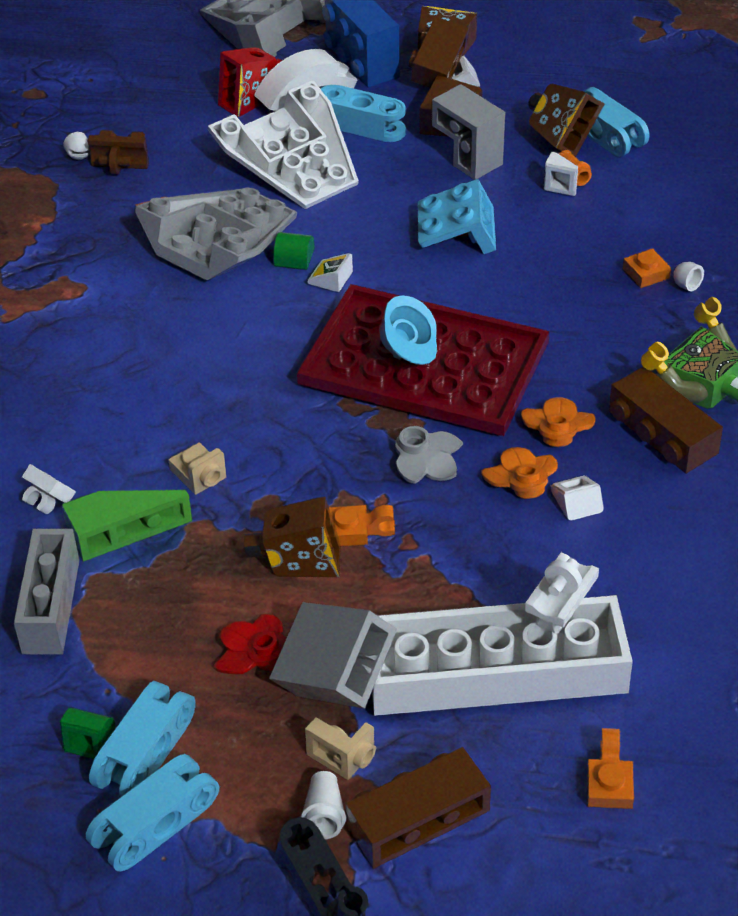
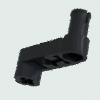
(317, 858)

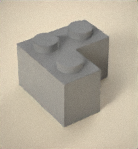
(474, 127)

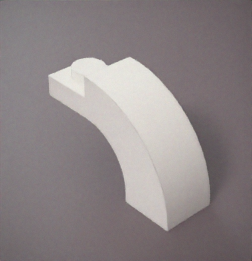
(298, 70)

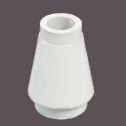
(325, 804)

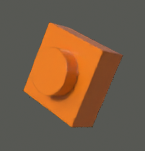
(646, 268)

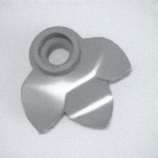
(426, 454)

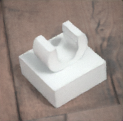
(46, 487)

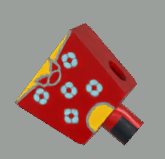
(240, 76)

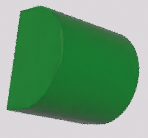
(293, 250)
(85, 732)

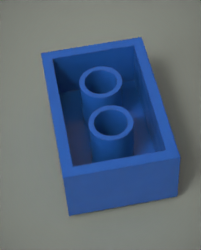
(363, 39)

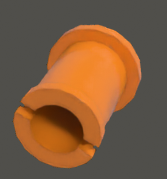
(584, 169)

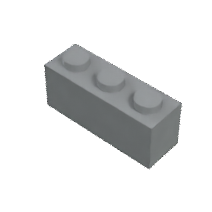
(47, 591)

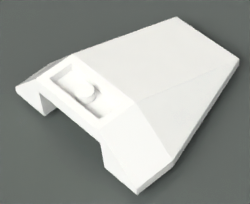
(293, 147)

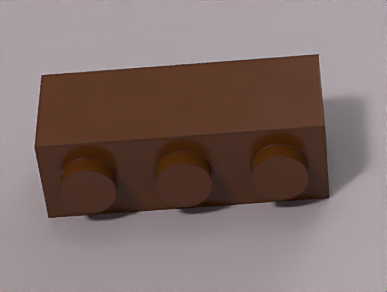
(665, 419)
(417, 806)

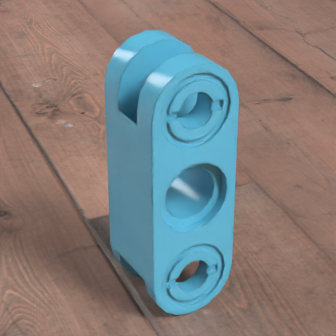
(367, 113)
(616, 126)
(142, 738)
(153, 812)

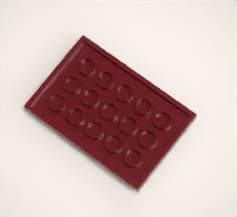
(472, 381)

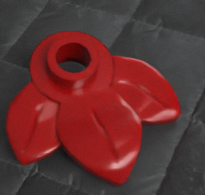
(251, 645)

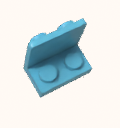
(455, 213)

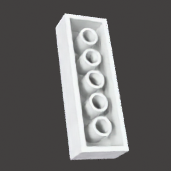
(501, 658)

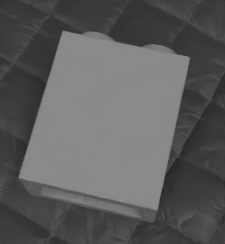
(333, 654)

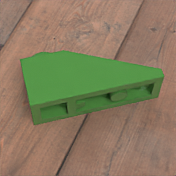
(120, 518)

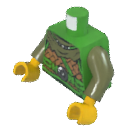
(702, 365)

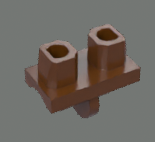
(118, 151)

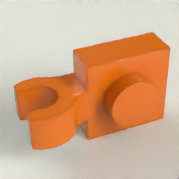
(355, 524)
(610, 779)

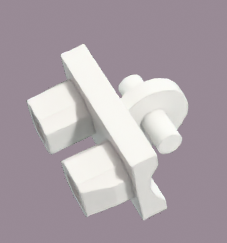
(560, 592)

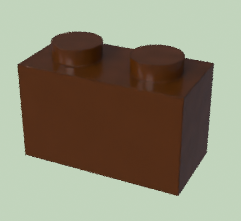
(440, 51)

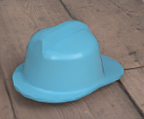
(409, 330)

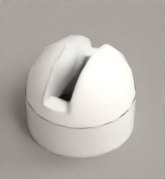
(77, 146)
(688, 275)

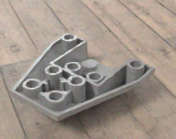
(213, 229)

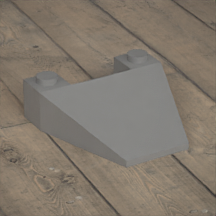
(260, 21)

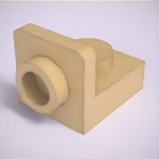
(199, 467)
(336, 750)

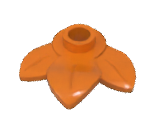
(558, 421)
(521, 472)

